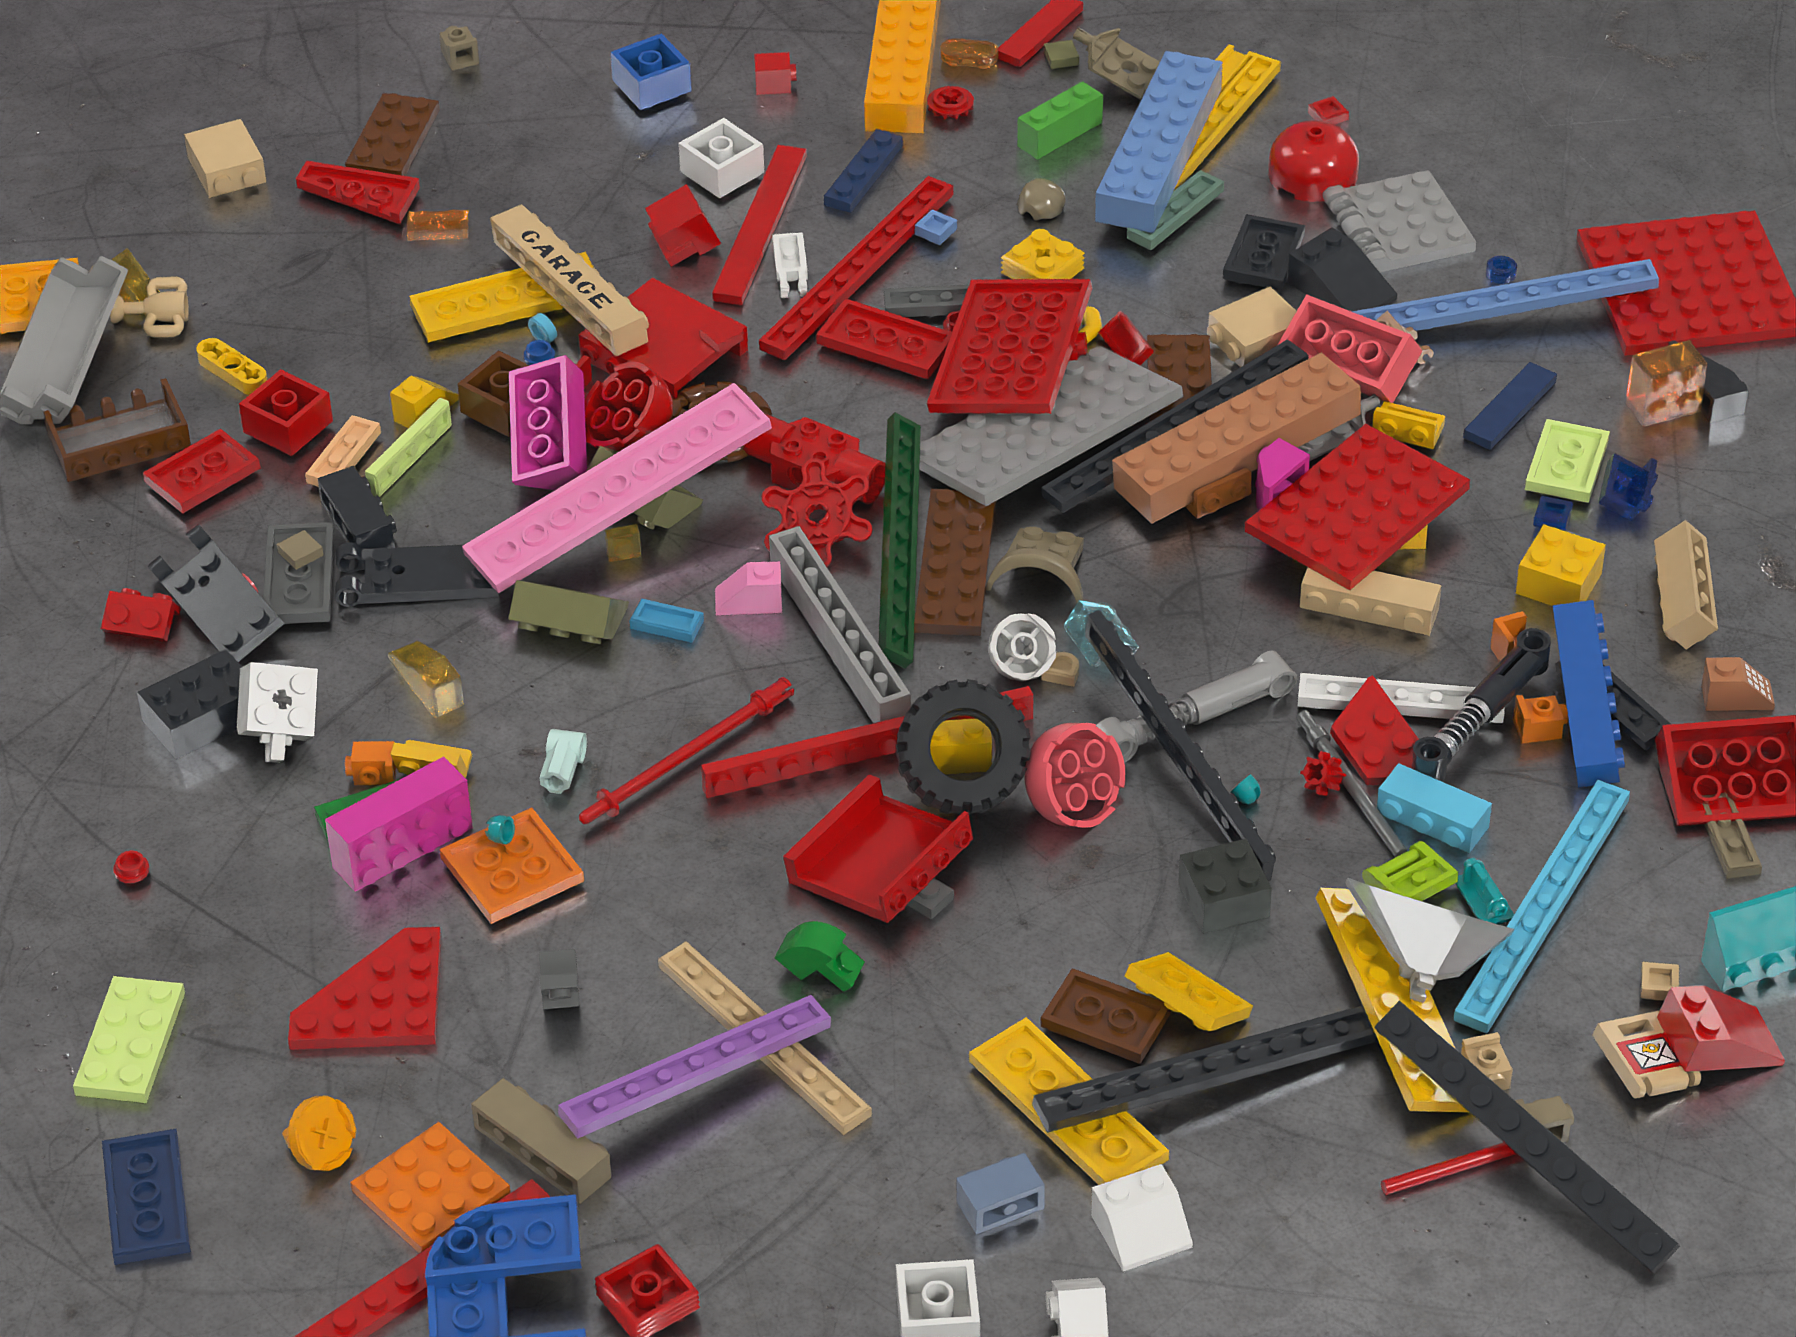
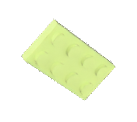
(129, 1039)

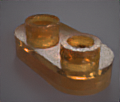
(969, 53)

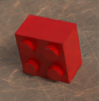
(286, 412)

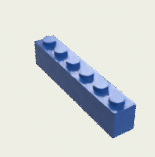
(1586, 693)

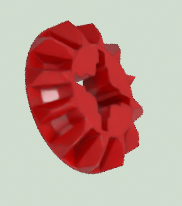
(950, 102)

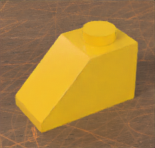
(415, 397)

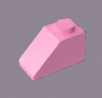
(751, 590)

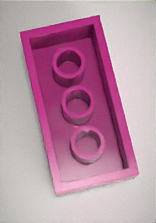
(399, 823)

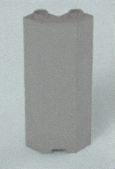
(60, 340)

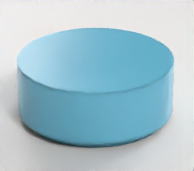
(542, 328)

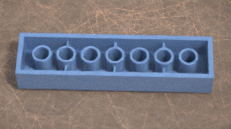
(1158, 142)

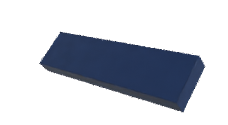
(1510, 405)

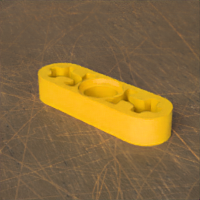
(211, 348)

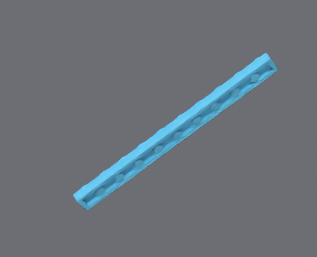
(1541, 906)

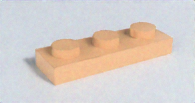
(345, 448)

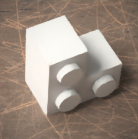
(1078, 1307)

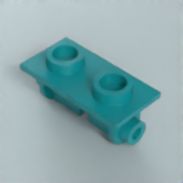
(1483, 893)

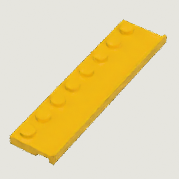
(1242, 82)

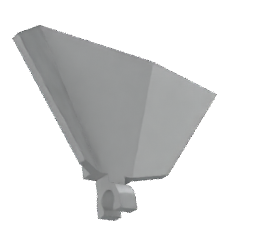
(1425, 938)

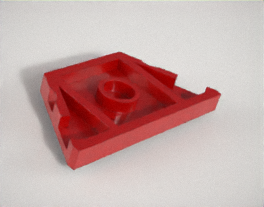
(1374, 734)

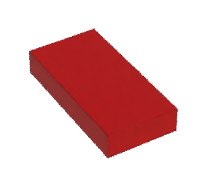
(1126, 339)

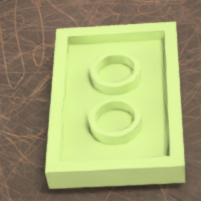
(1567, 460)

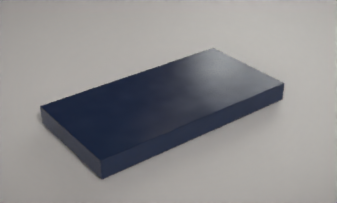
(145, 1196)

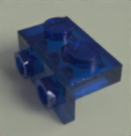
(1627, 486)

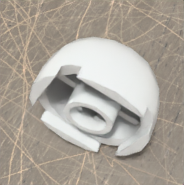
(1022, 647)

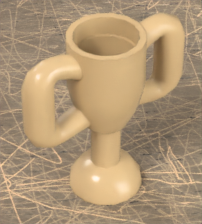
(161, 306)

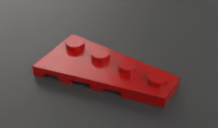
(362, 189)

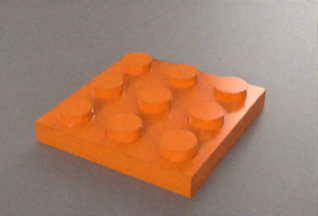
(513, 874)
(428, 1186)

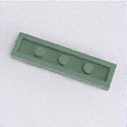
(1182, 205)

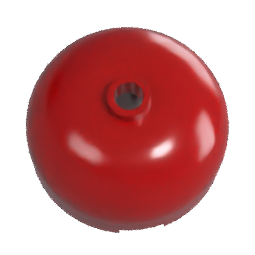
(1313, 158)
(626, 407)

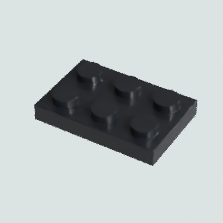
(1263, 252)

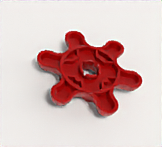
(817, 494)

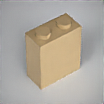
(225, 158)
(1250, 325)

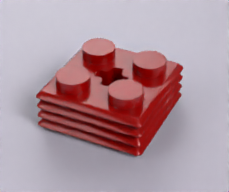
(647, 1292)

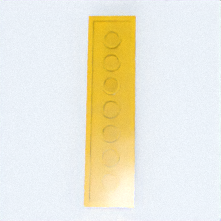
(1379, 989)

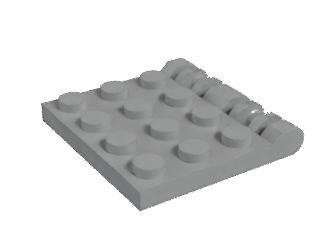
(1400, 220)

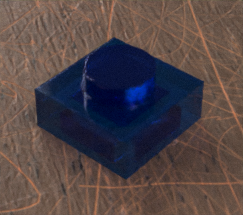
(1553, 513)

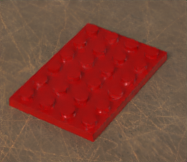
(1010, 346)
(1357, 506)

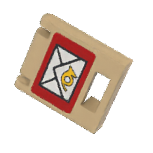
(1643, 1059)

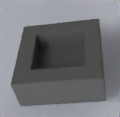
(932, 899)

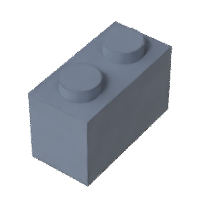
(1000, 1193)

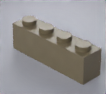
(541, 1140)

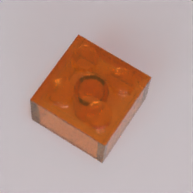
(1666, 383)

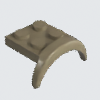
(1043, 550)

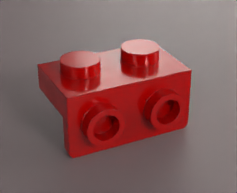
(139, 615)

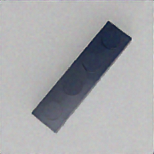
(863, 170)

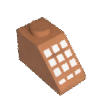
(1734, 685)

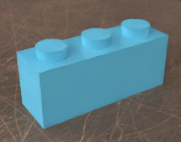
(1434, 808)

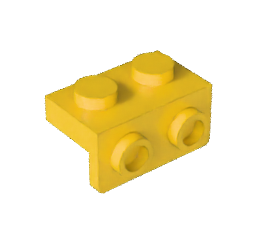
(1408, 424)
(417, 754)

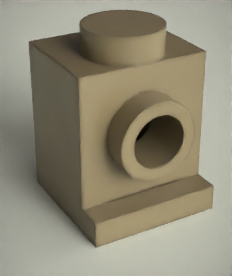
(458, 39)
(1552, 1114)

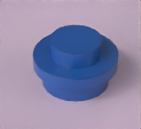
(538, 351)

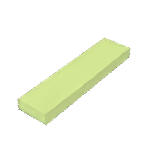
(409, 447)

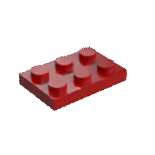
(201, 470)

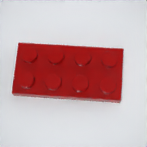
(884, 338)

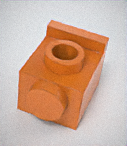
(1539, 718)
(371, 763)

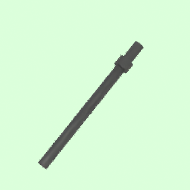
(1320, 740)

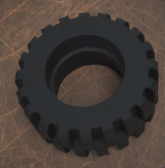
(963, 700)

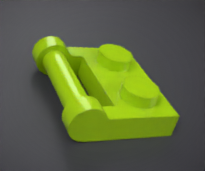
(1421, 880)

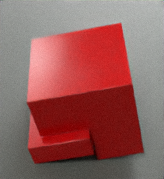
(681, 226)

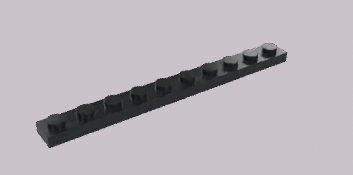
(1098, 470)
(1174, 739)
(1203, 1069)
(1527, 1137)

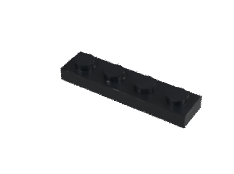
(1633, 713)

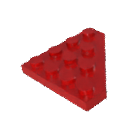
(379, 1000)

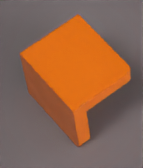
(1505, 633)

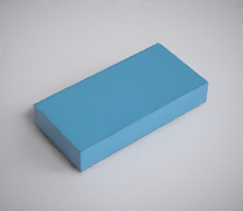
(666, 620)

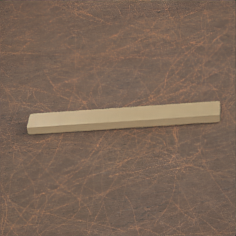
(792, 1064)

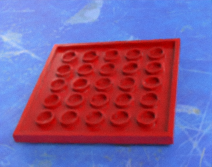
(1713, 276)

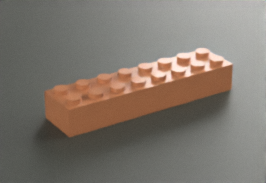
(1227, 438)

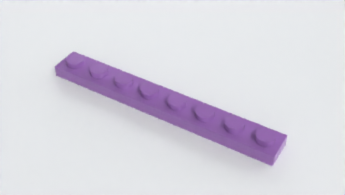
(693, 1066)

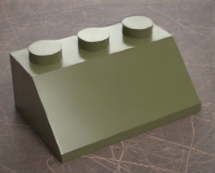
(663, 510)
(566, 611)

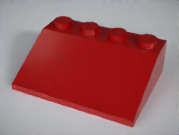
(1739, 757)

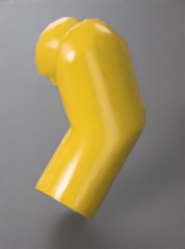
(1091, 322)

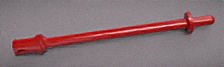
(760, 703)

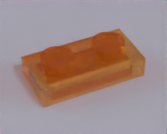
(438, 225)

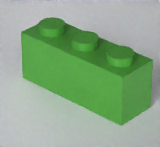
(1060, 120)

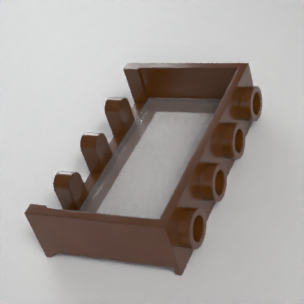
(119, 436)

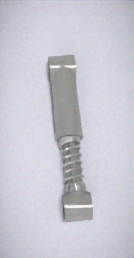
(1264, 677)

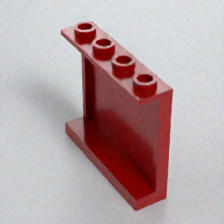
(673, 337)
(875, 851)

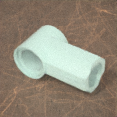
(563, 753)

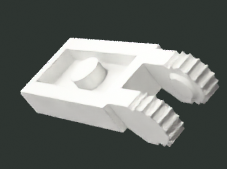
(790, 262)

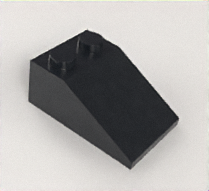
(1338, 273)

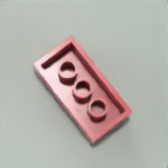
(1363, 348)

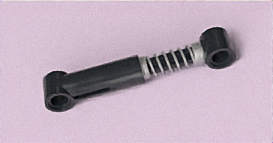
(1484, 703)

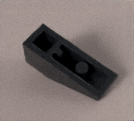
(1723, 392)

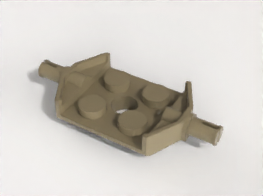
(1111, 55)

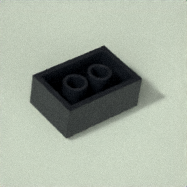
(193, 704)

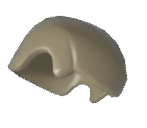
(1041, 199)

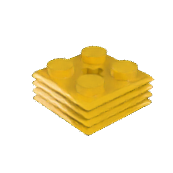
(1042, 258)

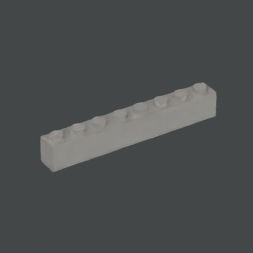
(839, 627)

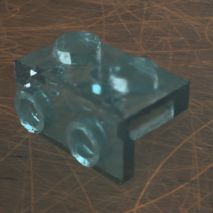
(1076, 628)

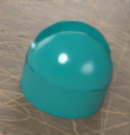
(1247, 790)
(500, 829)

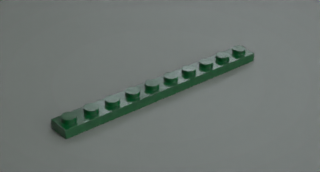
(899, 540)

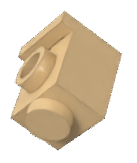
(1488, 1056)

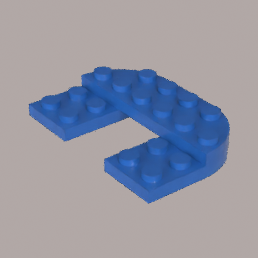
(485, 1246)

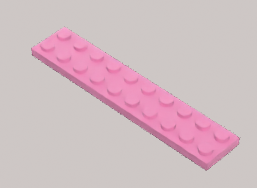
(616, 487)

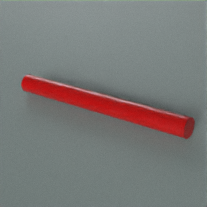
(1446, 1168)

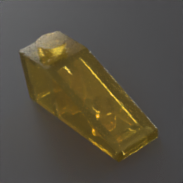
(429, 677)

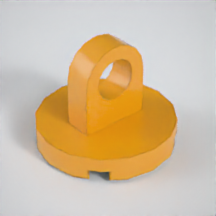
(321, 1133)

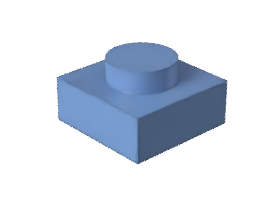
(935, 227)

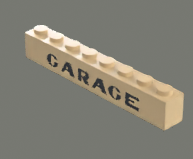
(570, 280)

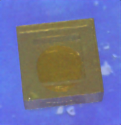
(623, 543)

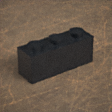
(356, 510)

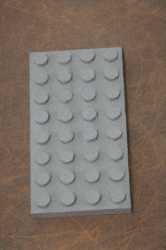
(1002, 451)

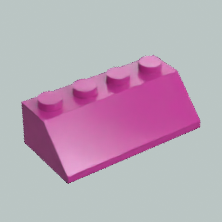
(547, 424)

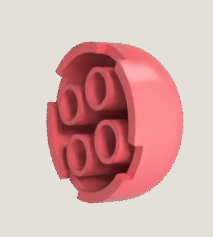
(1071, 767)

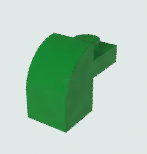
(820, 948)

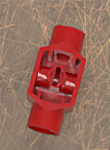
(792, 444)

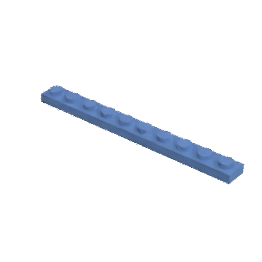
(1521, 296)

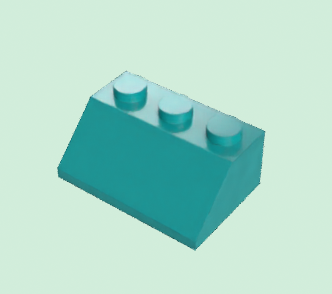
(1751, 940)

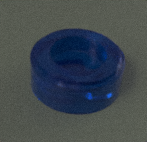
(1501, 269)

